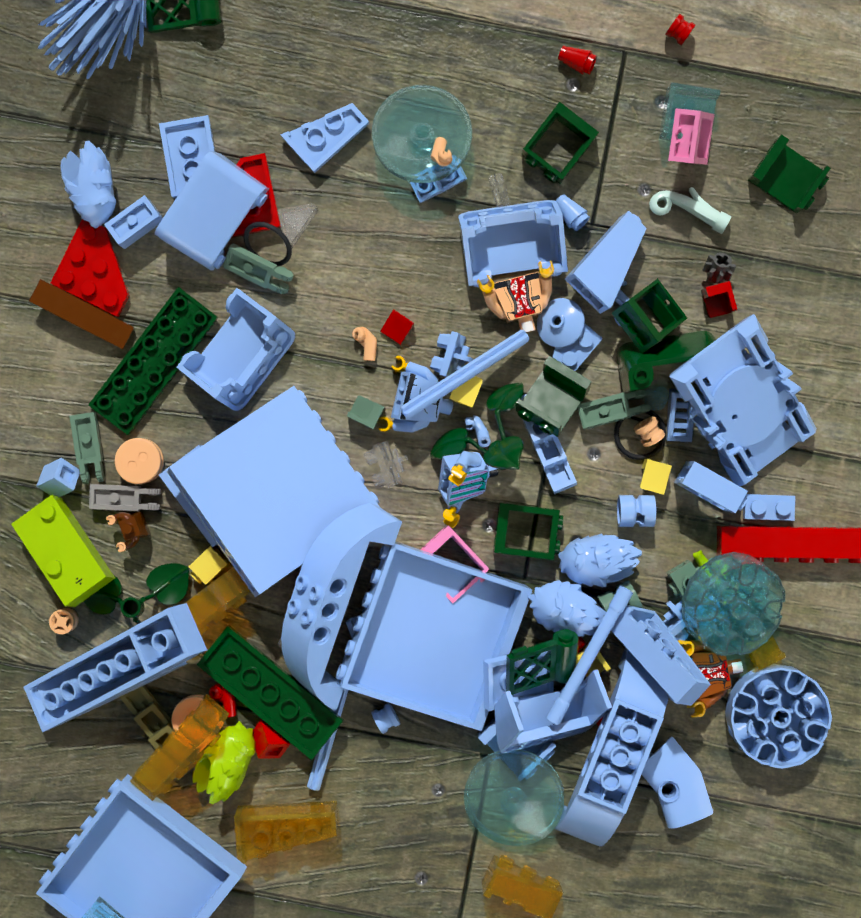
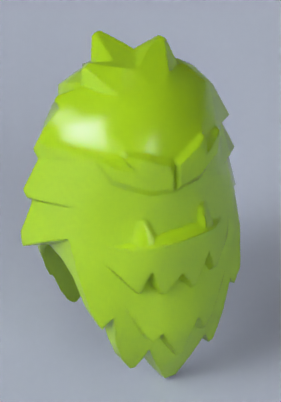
(225, 763)

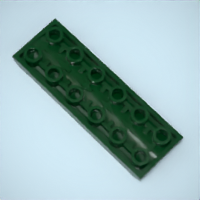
(153, 361)

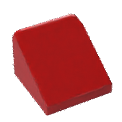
(397, 327)

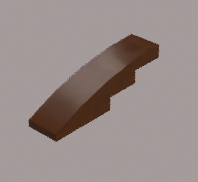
(81, 314)

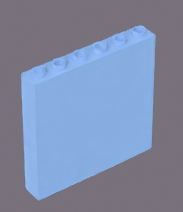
(270, 488)
(420, 645)
(140, 862)

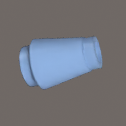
(573, 214)

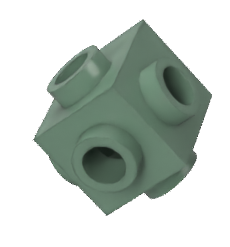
(679, 575)

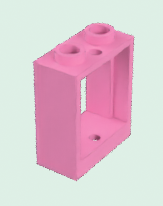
(696, 138)
(439, 539)

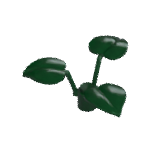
(501, 454)
(167, 581)

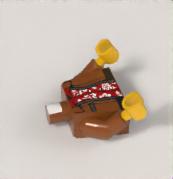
(715, 669)

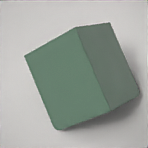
(366, 412)

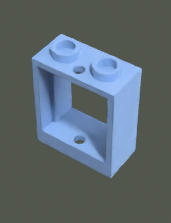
(711, 487)

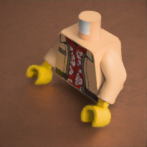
(519, 297)

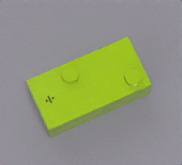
(63, 551)

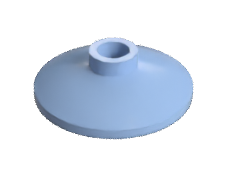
(571, 323)

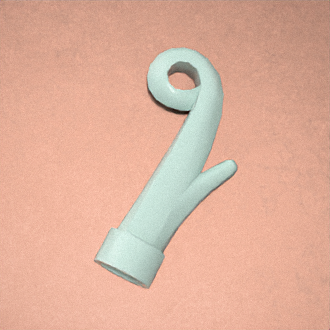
(695, 206)

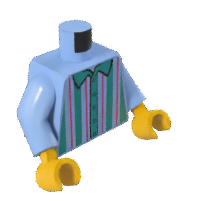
(461, 479)

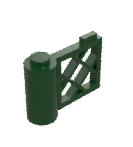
(201, 12)
(558, 661)

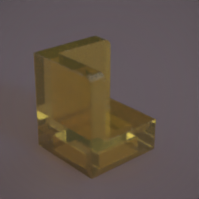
(766, 654)

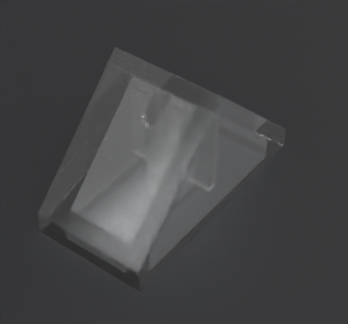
(295, 220)

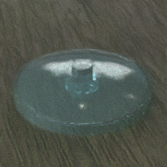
(408, 128)
(514, 797)

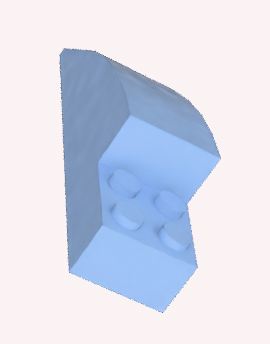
(116, 667)

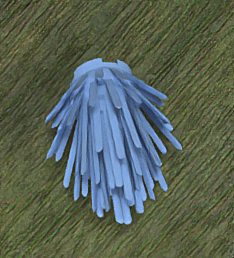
(94, 21)

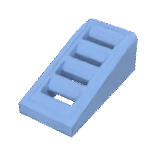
(671, 415)

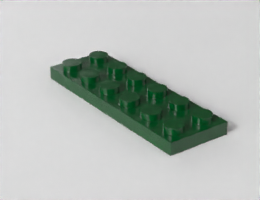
(270, 692)

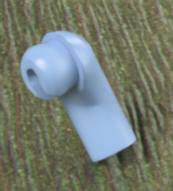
(480, 429)

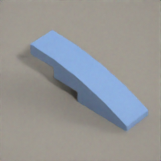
(551, 458)

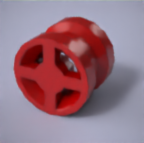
(680, 29)

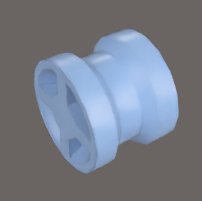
(385, 718)

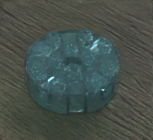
(733, 604)

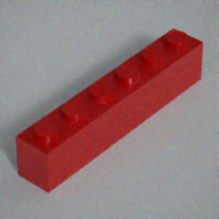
(791, 542)

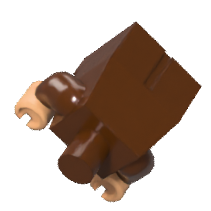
(132, 528)

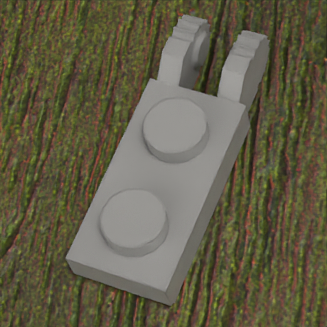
(121, 497)

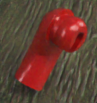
(224, 696)

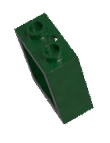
(572, 122)
(639, 326)
(501, 531)

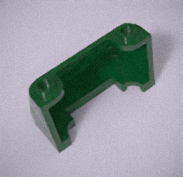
(637, 367)

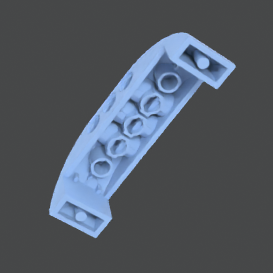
(324, 593)

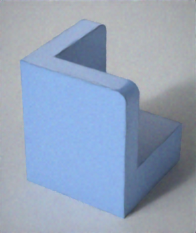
(58, 478)

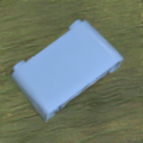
(210, 209)
(512, 240)
(239, 353)

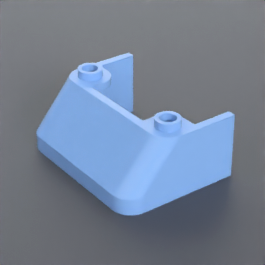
(525, 721)

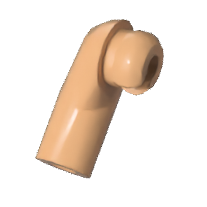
(439, 154)
(367, 340)

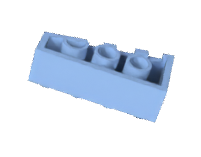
(660, 654)

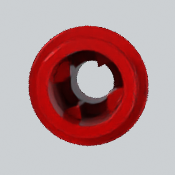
(578, 59)

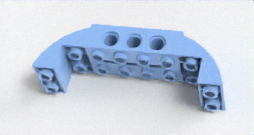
(616, 755)

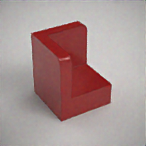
(719, 299)
(268, 741)

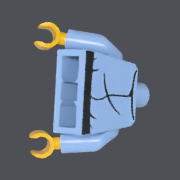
(411, 384)

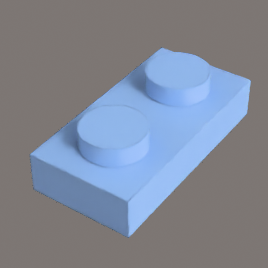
(769, 507)

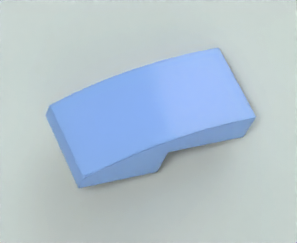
(428, 190)

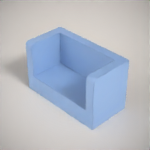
(134, 222)

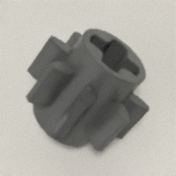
(719, 267)

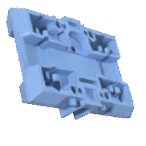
(745, 400)

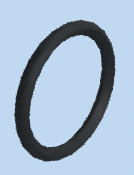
(276, 230)
(645, 456)

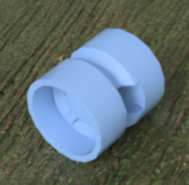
(636, 510)

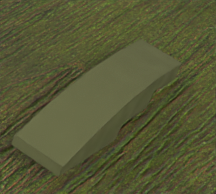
(150, 716)

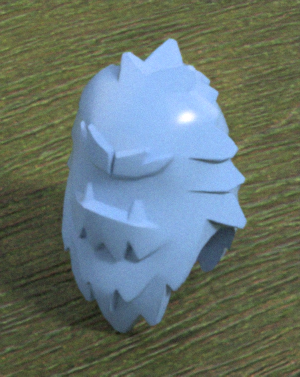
(89, 184)
(599, 559)
(566, 607)

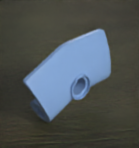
(689, 797)

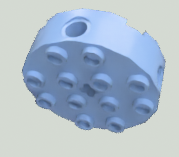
(800, 725)

